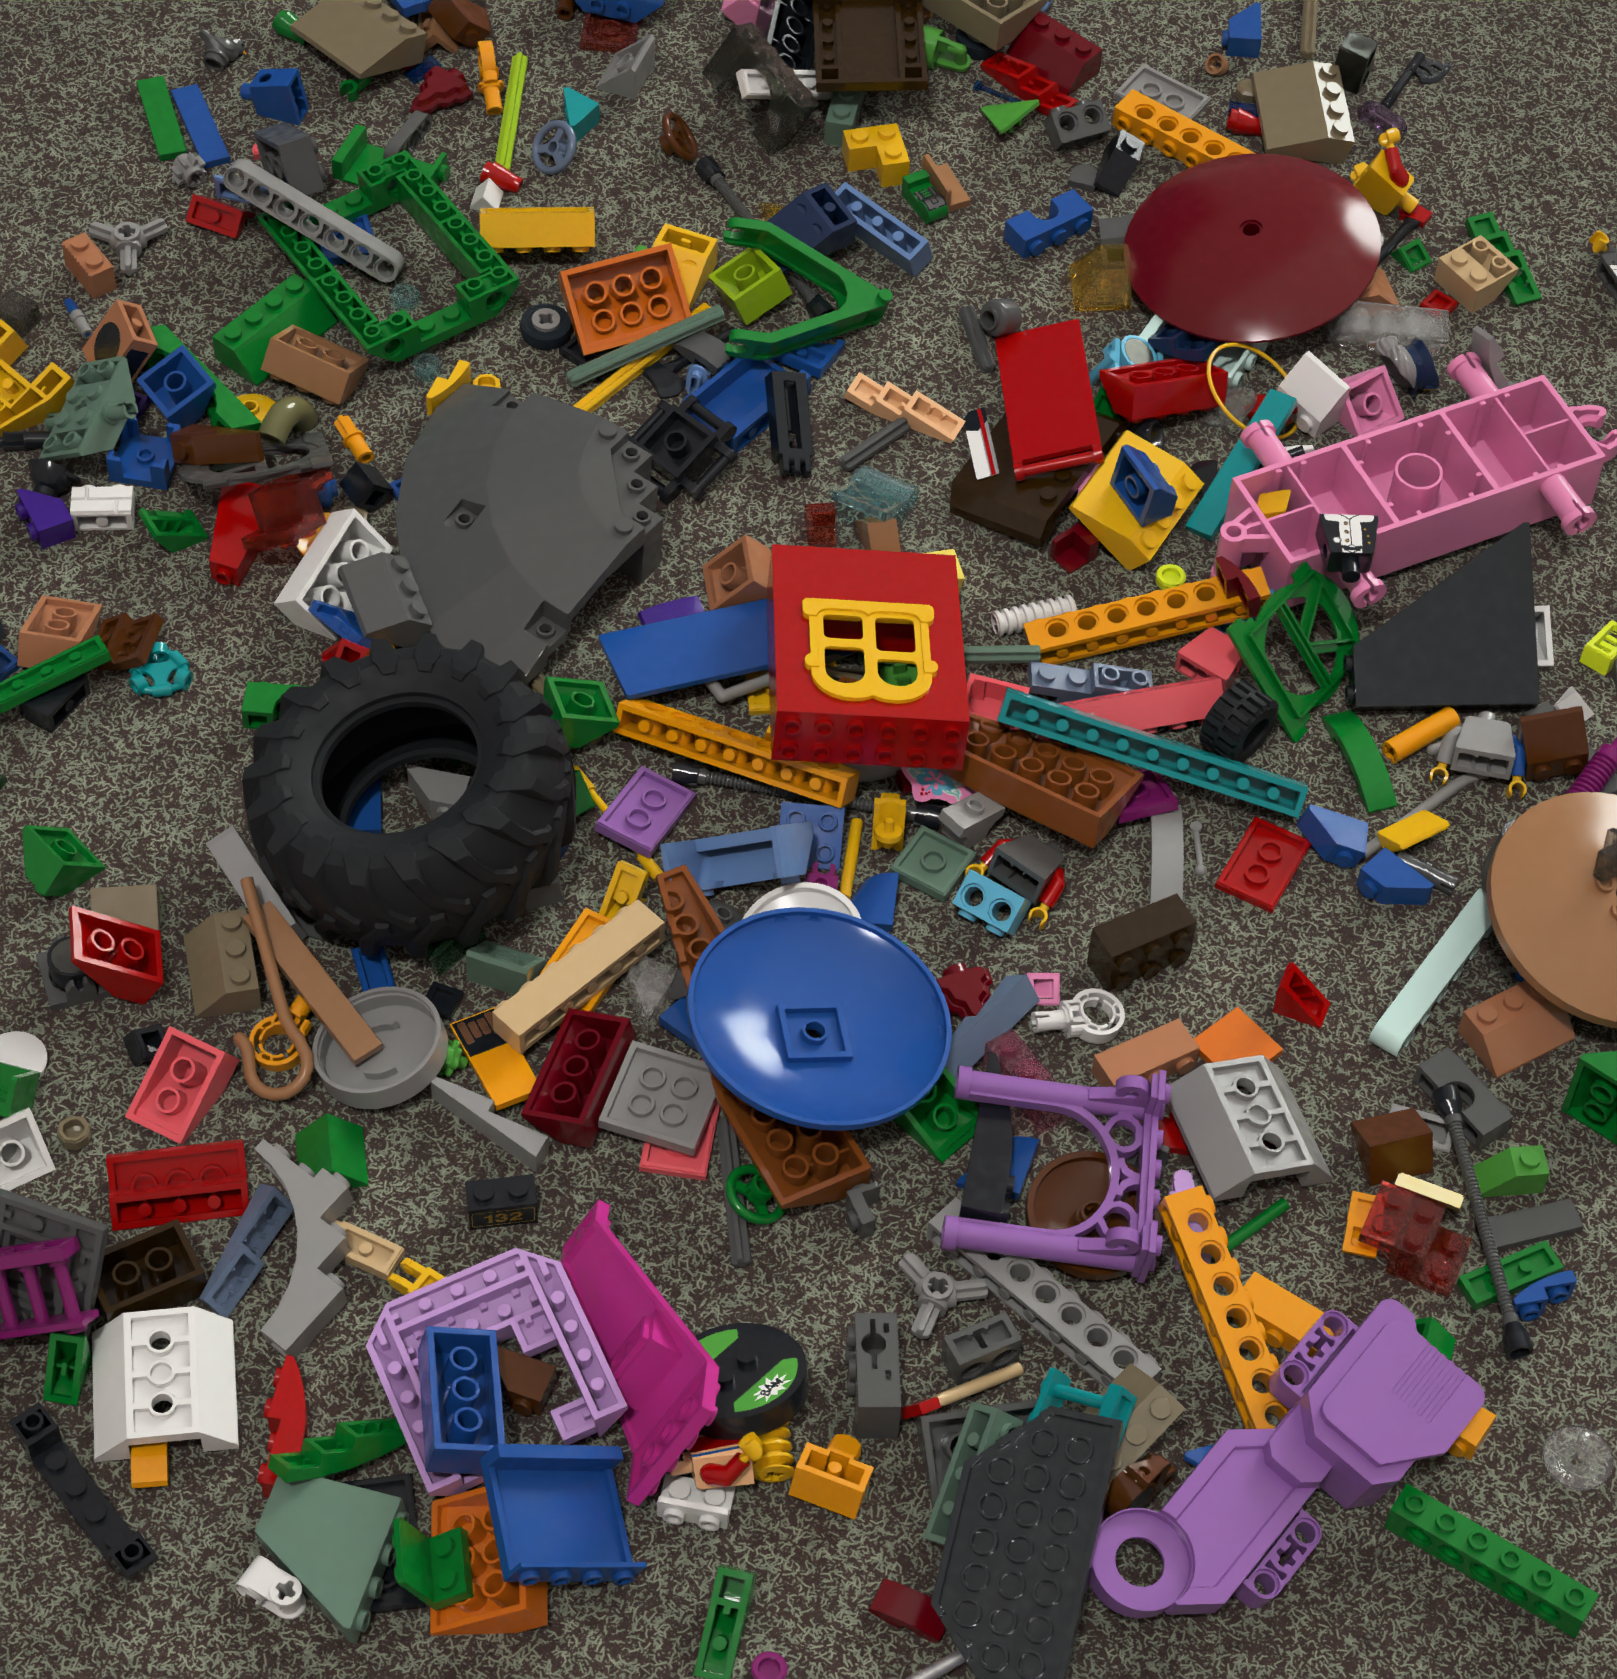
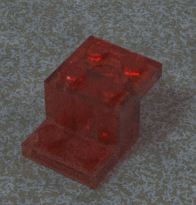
(287, 510)
(1412, 1234)

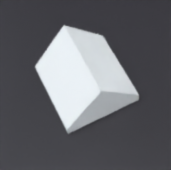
(487, 196)
(1572, 699)

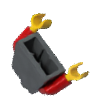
(1028, 869)

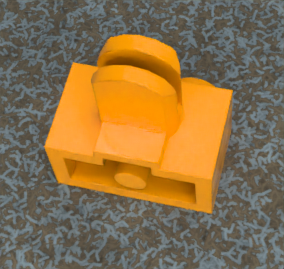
(832, 1476)

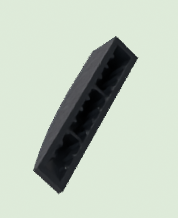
(989, 1161)

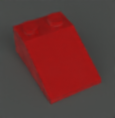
(116, 954)

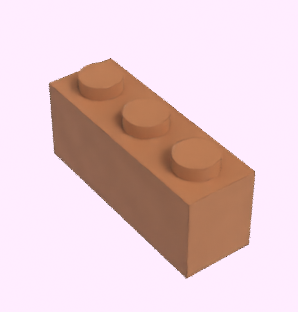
(1162, 1048)

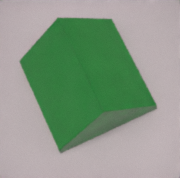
(335, 1147)

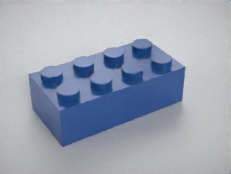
(459, 1398)

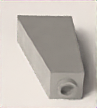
(241, 861)

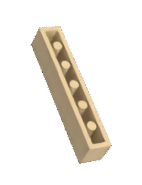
(578, 976)

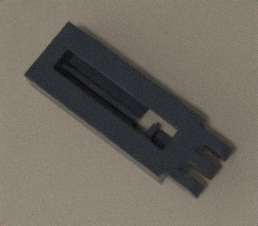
(789, 415)

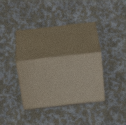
(129, 903)

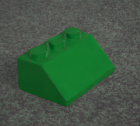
(1594, 1094)

